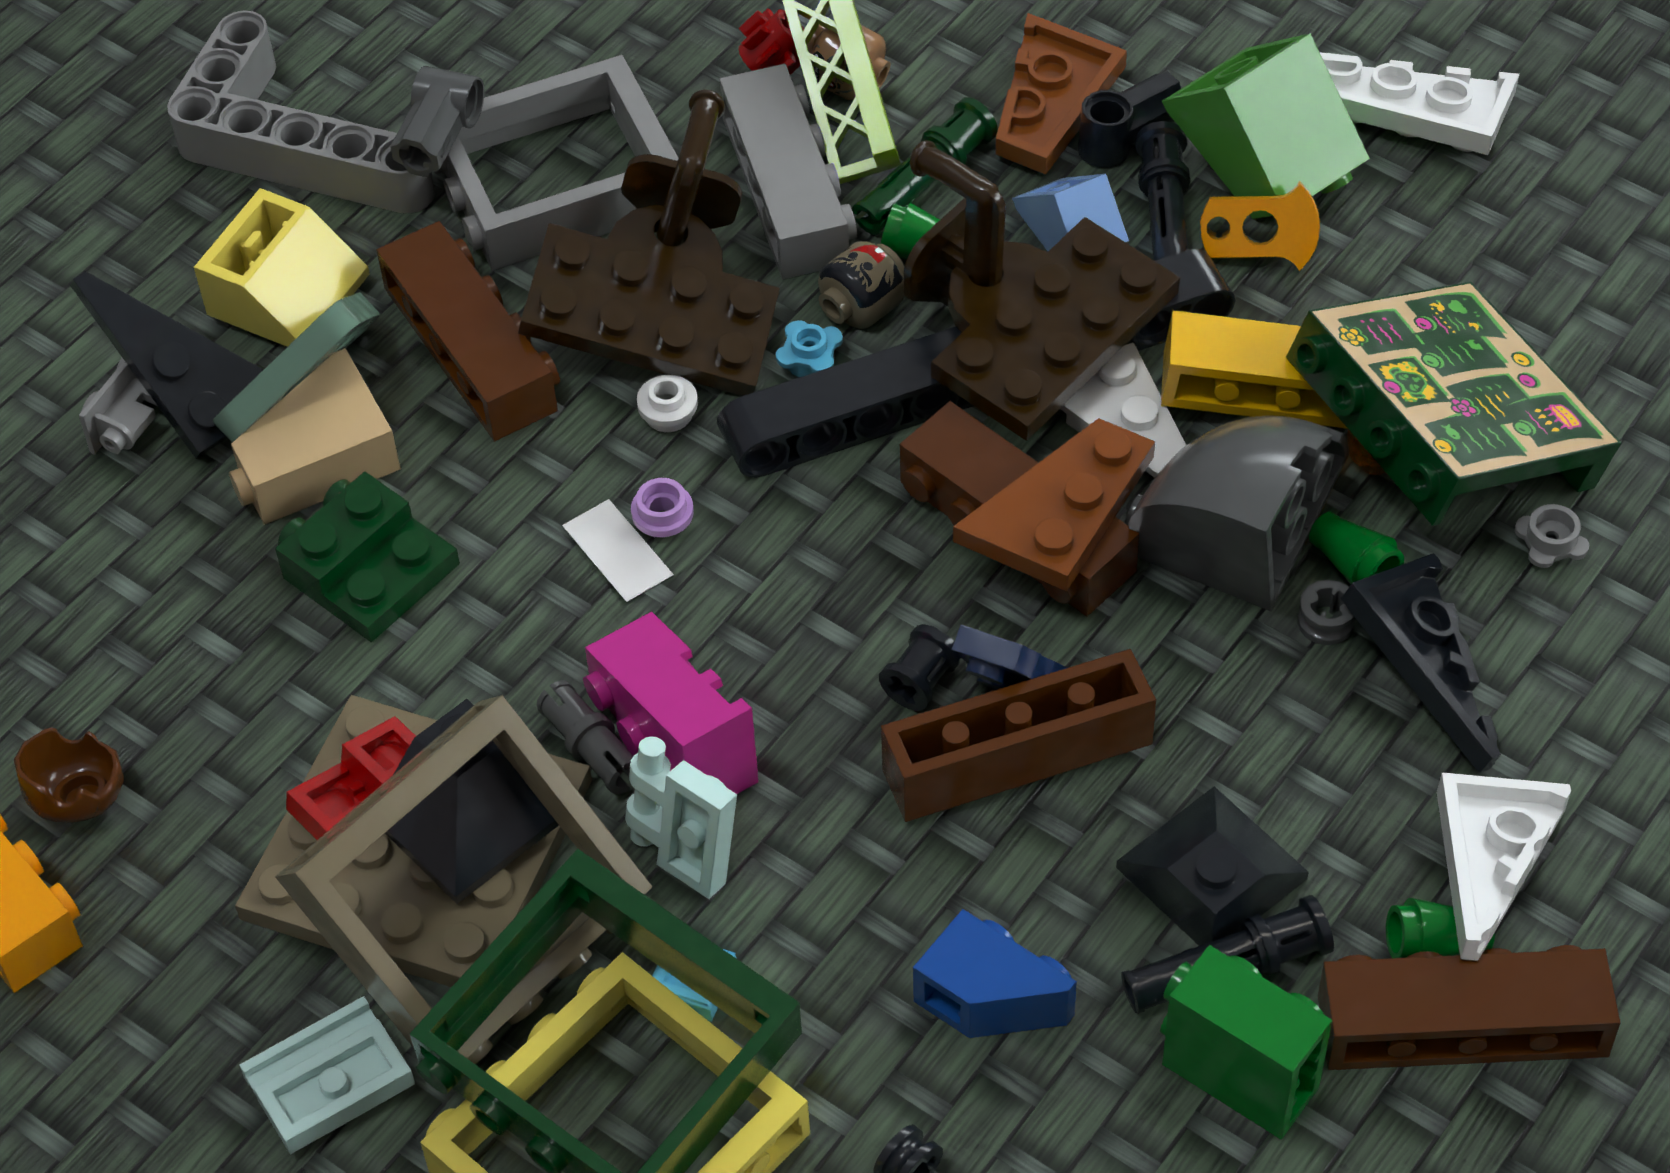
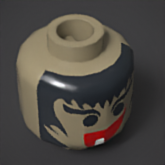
(862, 283)

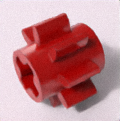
(768, 41)

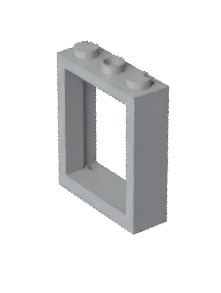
(533, 108)

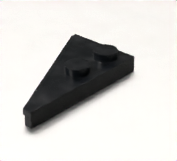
(177, 366)
(1424, 644)

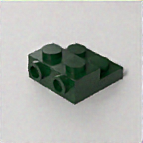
(364, 555)

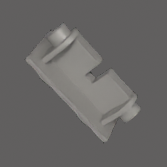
(115, 412)

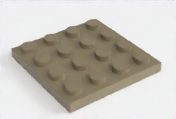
(388, 890)

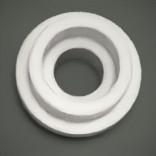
(667, 402)

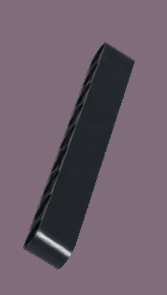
(896, 388)

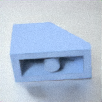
(1063, 203)

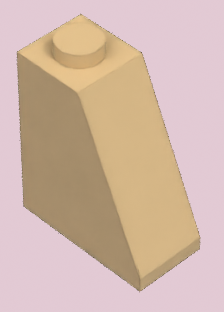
(311, 440)

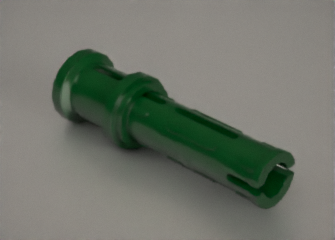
(957, 137)

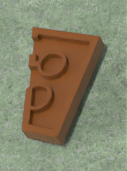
(1049, 84)
(1061, 506)

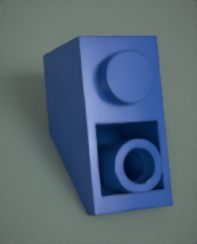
(990, 983)

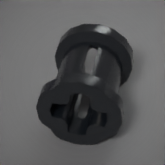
(919, 668)

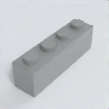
(786, 170)

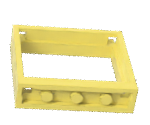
(557, 1037)

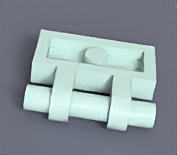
(682, 815)

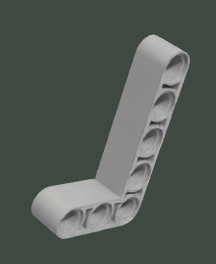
(228, 128)

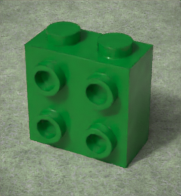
(1244, 1039)

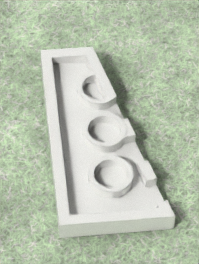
(1424, 105)

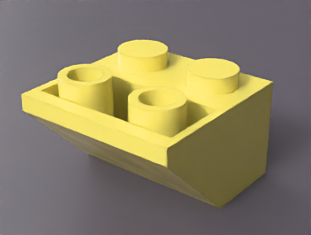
(277, 269)

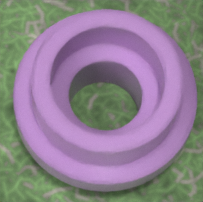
(657, 496)

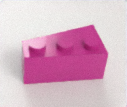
(659, 694)

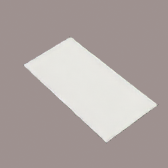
(617, 550)

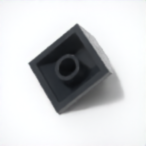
(472, 820)
(1211, 868)

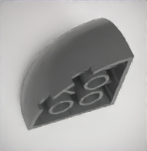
(1240, 504)

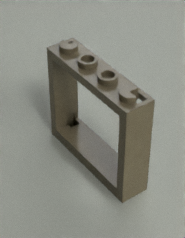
(310, 873)

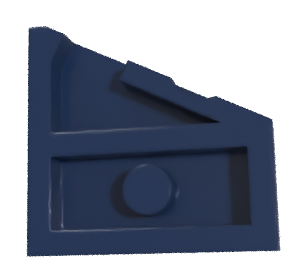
(998, 660)

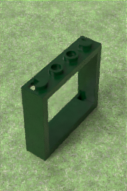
(661, 937)

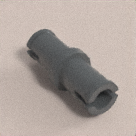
(587, 735)

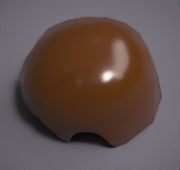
(68, 777)

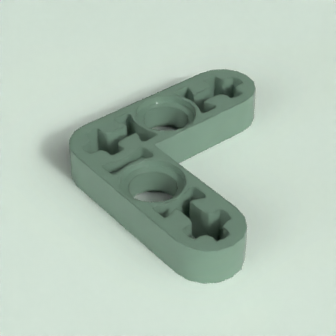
(327, 334)

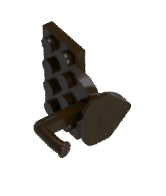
(645, 292)
(1026, 316)

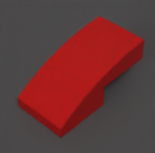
(364, 767)

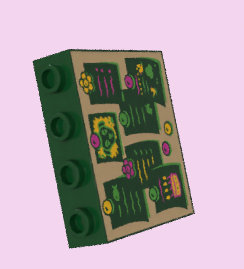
(1448, 395)

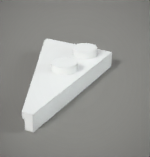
(1127, 398)
(1490, 844)

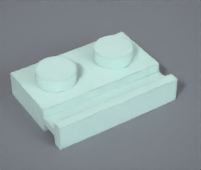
(327, 1074)

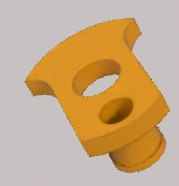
(1296, 230)

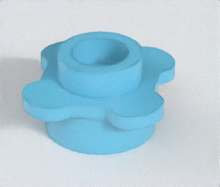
(808, 348)

